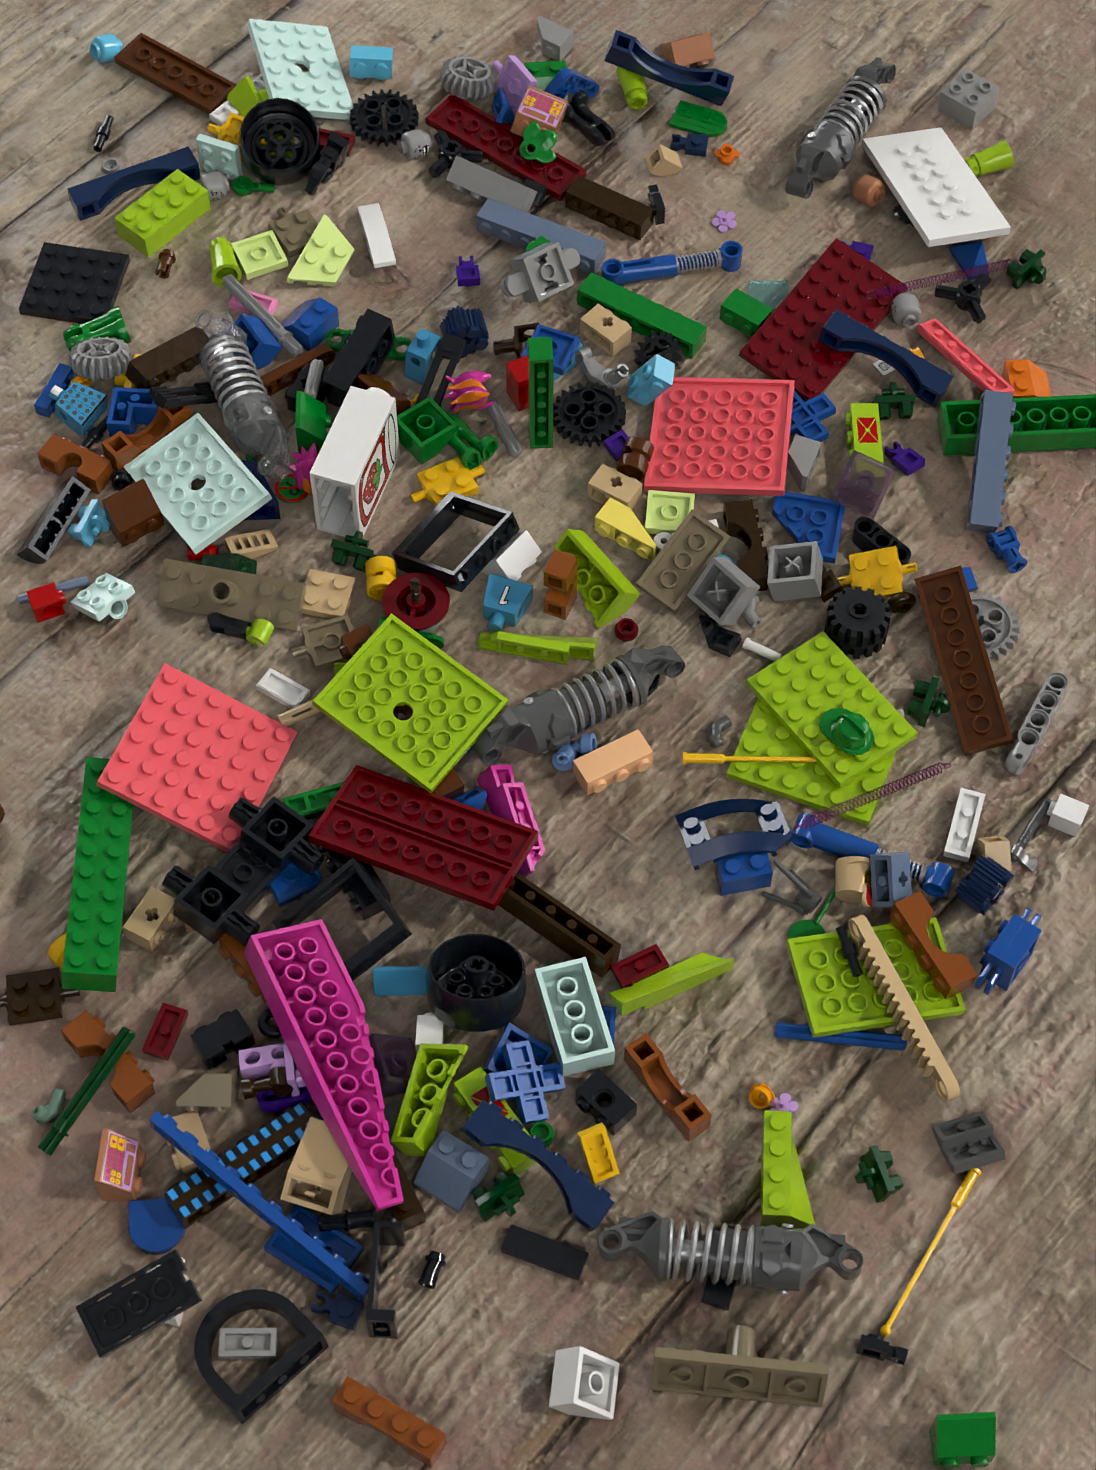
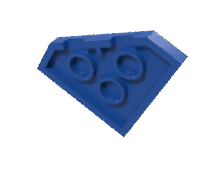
(811, 520)

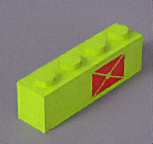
(864, 430)
(469, 1093)

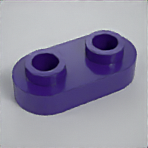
(270, 1102)

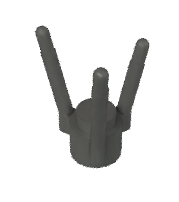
(807, 898)

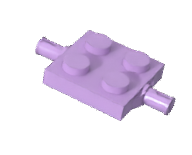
(514, 80)

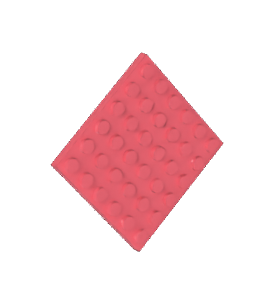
(721, 436)
(195, 757)

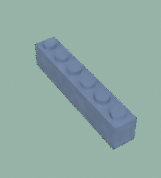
(522, 227)
(990, 461)

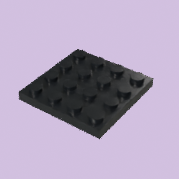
(73, 283)

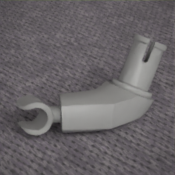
(597, 373)

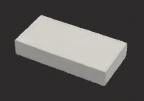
(282, 689)

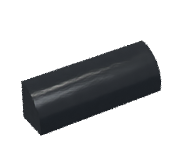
(54, 521)

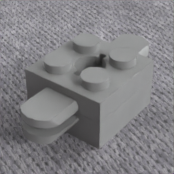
(541, 272)

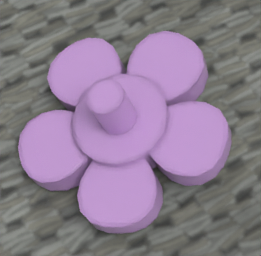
(724, 221)
(784, 1104)

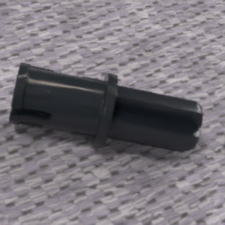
(346, 1220)

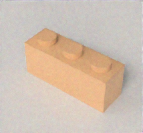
(613, 762)

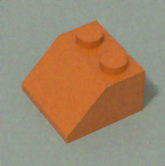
(1026, 379)

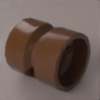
(635, 457)

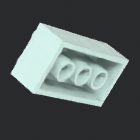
(574, 1016)

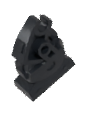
(327, 162)

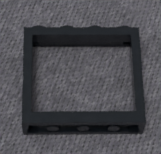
(435, 525)
(328, 888)

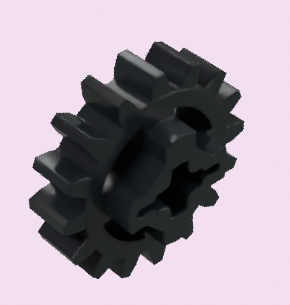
(655, 347)

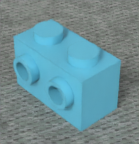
(371, 62)
(651, 380)

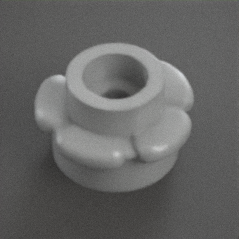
(110, 165)

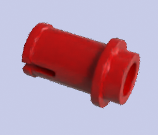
(209, 550)

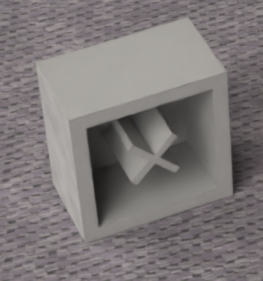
(968, 99)
(795, 571)
(723, 591)

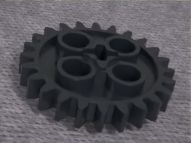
(367, 117)
(588, 414)

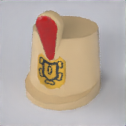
(853, 880)

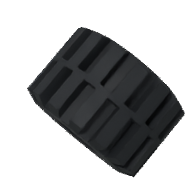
(858, 621)

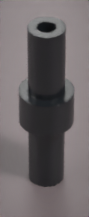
(103, 133)
(95, 434)
(849, 951)

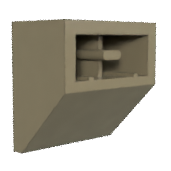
(213, 1089)

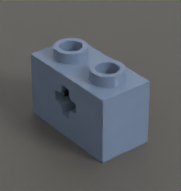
(890, 878)

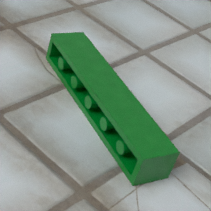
(641, 313)
(540, 392)

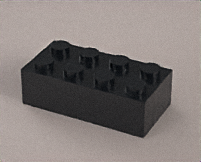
(361, 354)

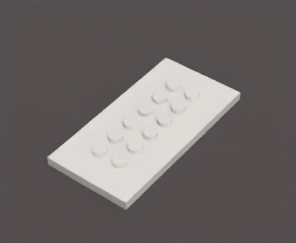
(935, 187)

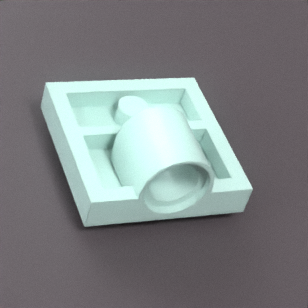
(219, 156)
(104, 598)

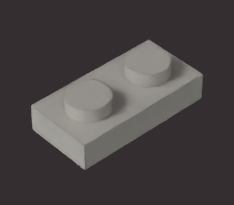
(248, 1343)

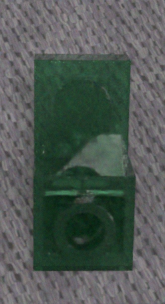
(231, 562)

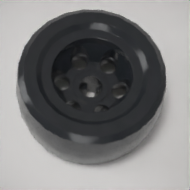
(280, 116)
(478, 966)

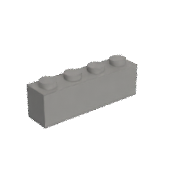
(489, 185)

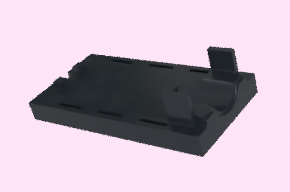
(138, 1304)

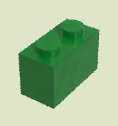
(744, 312)

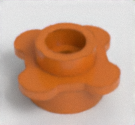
(726, 154)

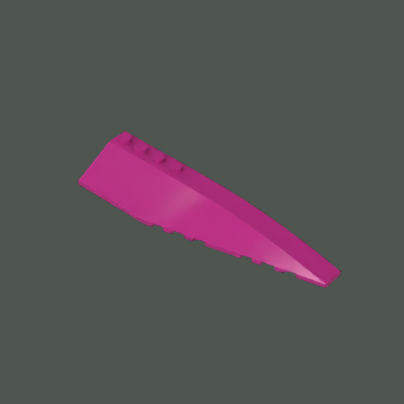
(330, 1045)

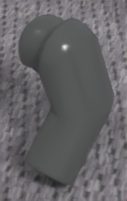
(715, 730)

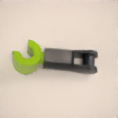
(256, 633)

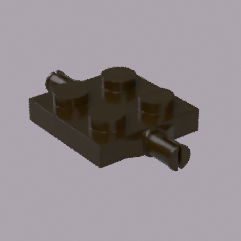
(35, 996)

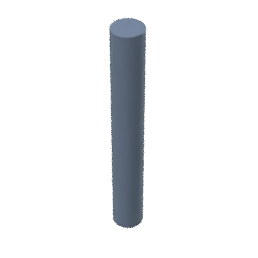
(64, 586)

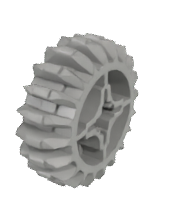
(468, 77)
(100, 358)

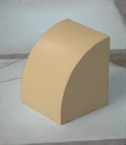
(663, 161)
(996, 848)

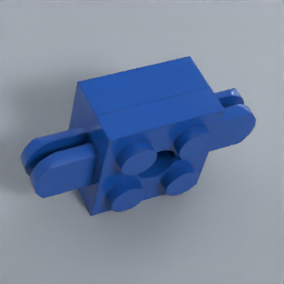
(1009, 951)

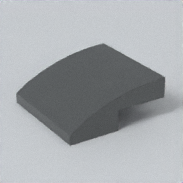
(968, 1142)

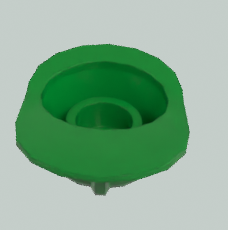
(847, 730)

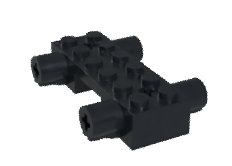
(220, 895)

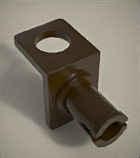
(514, 344)

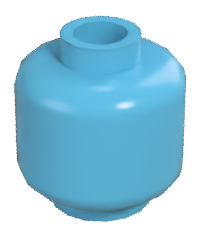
(105, 48)

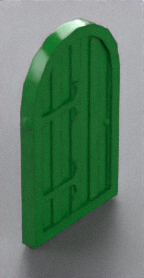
(698, 119)

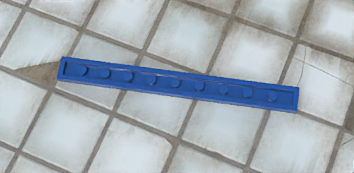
(269, 1212)

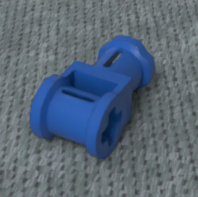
(1006, 546)

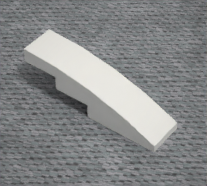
(376, 235)

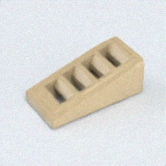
(234, 542)

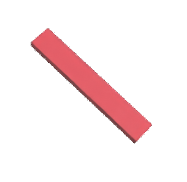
(962, 357)

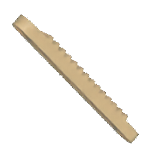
(903, 1008)

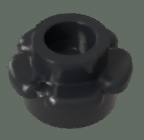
(121, 479)

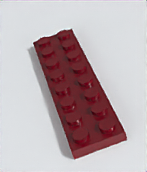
(482, 133)

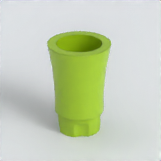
(633, 88)
(991, 159)
(223, 261)

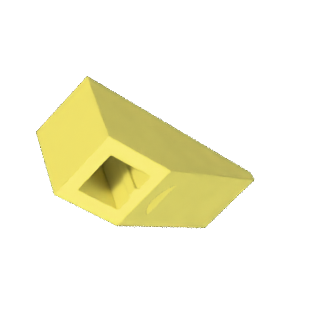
(623, 527)

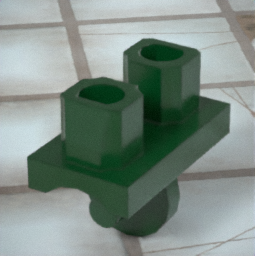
(1030, 270)
(895, 399)
(343, 550)
(922, 709)
(875, 1174)
(500, 1198)

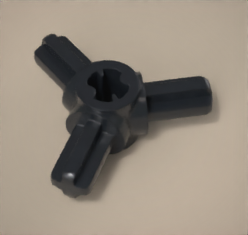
(448, 151)
(967, 296)

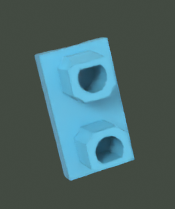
(91, 523)

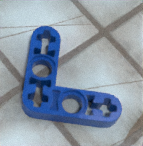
(561, 87)

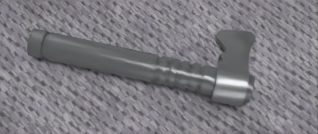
(1017, 851)

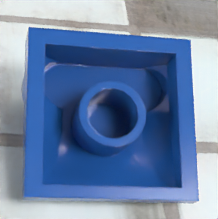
(509, 1034)

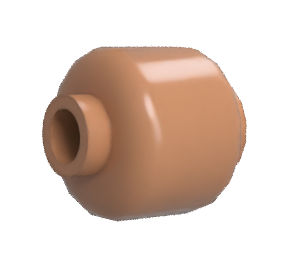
(868, 190)

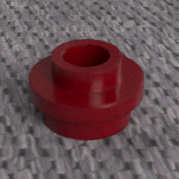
(626, 624)

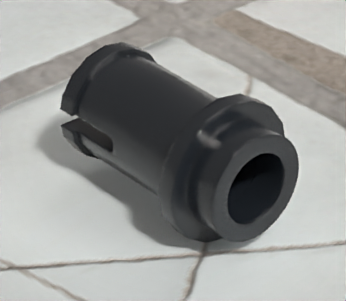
(432, 1269)

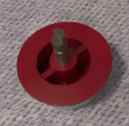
(417, 601)

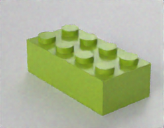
(162, 213)

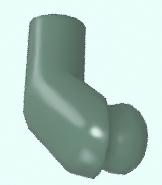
(52, 1110)

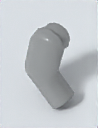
(749, 613)

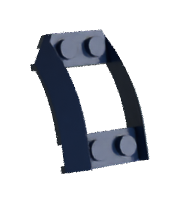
(704, 849)

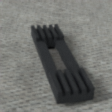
(449, 348)
(169, 397)

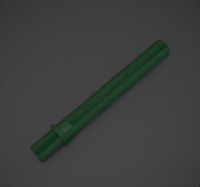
(86, 1091)

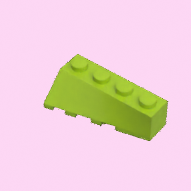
(600, 582)
(426, 1097)
(782, 1182)

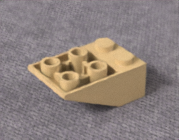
(317, 1172)

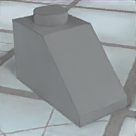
(554, 39)
(802, 459)

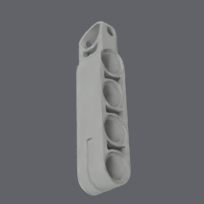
(1038, 714)

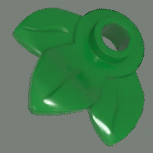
(540, 141)

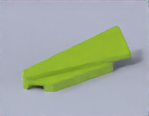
(245, 97)
(540, 647)
(670, 982)

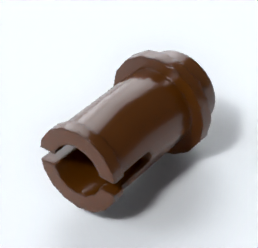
(167, 258)

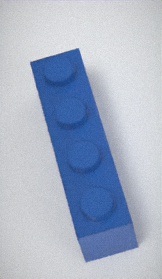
(61, 377)

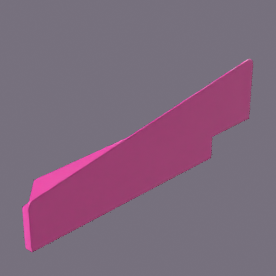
(511, 802)

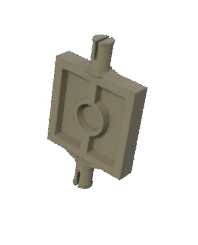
(293, 230)
(323, 641)

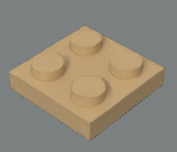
(327, 594)

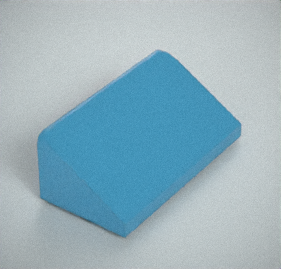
(399, 980)

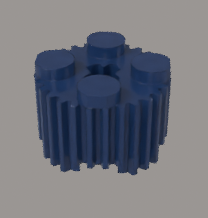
(468, 326)
(984, 884)

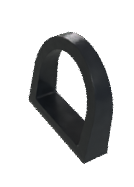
(279, 1374)

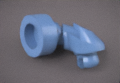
(564, 757)

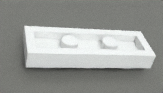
(964, 825)

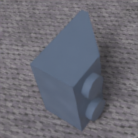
(452, 1171)

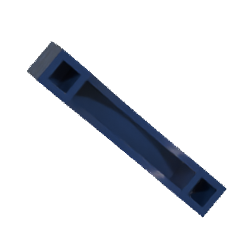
(631, 55)
(94, 195)
(847, 334)
(583, 1200)

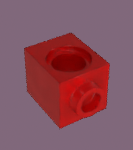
(46, 602)

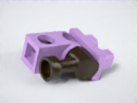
(270, 1062)

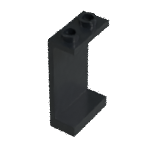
(382, 1322)

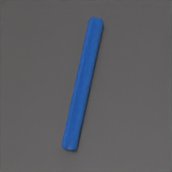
(855, 1038)

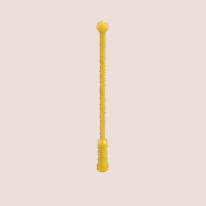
(721, 758)
(956, 1203)

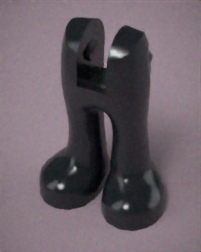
(596, 129)

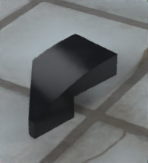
(719, 638)

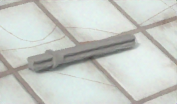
(284, 337)

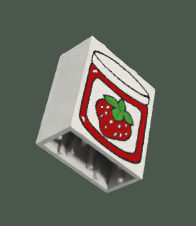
(355, 462)

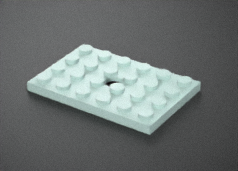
(285, 44)
(199, 453)

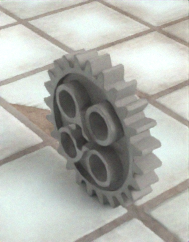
(1007, 625)

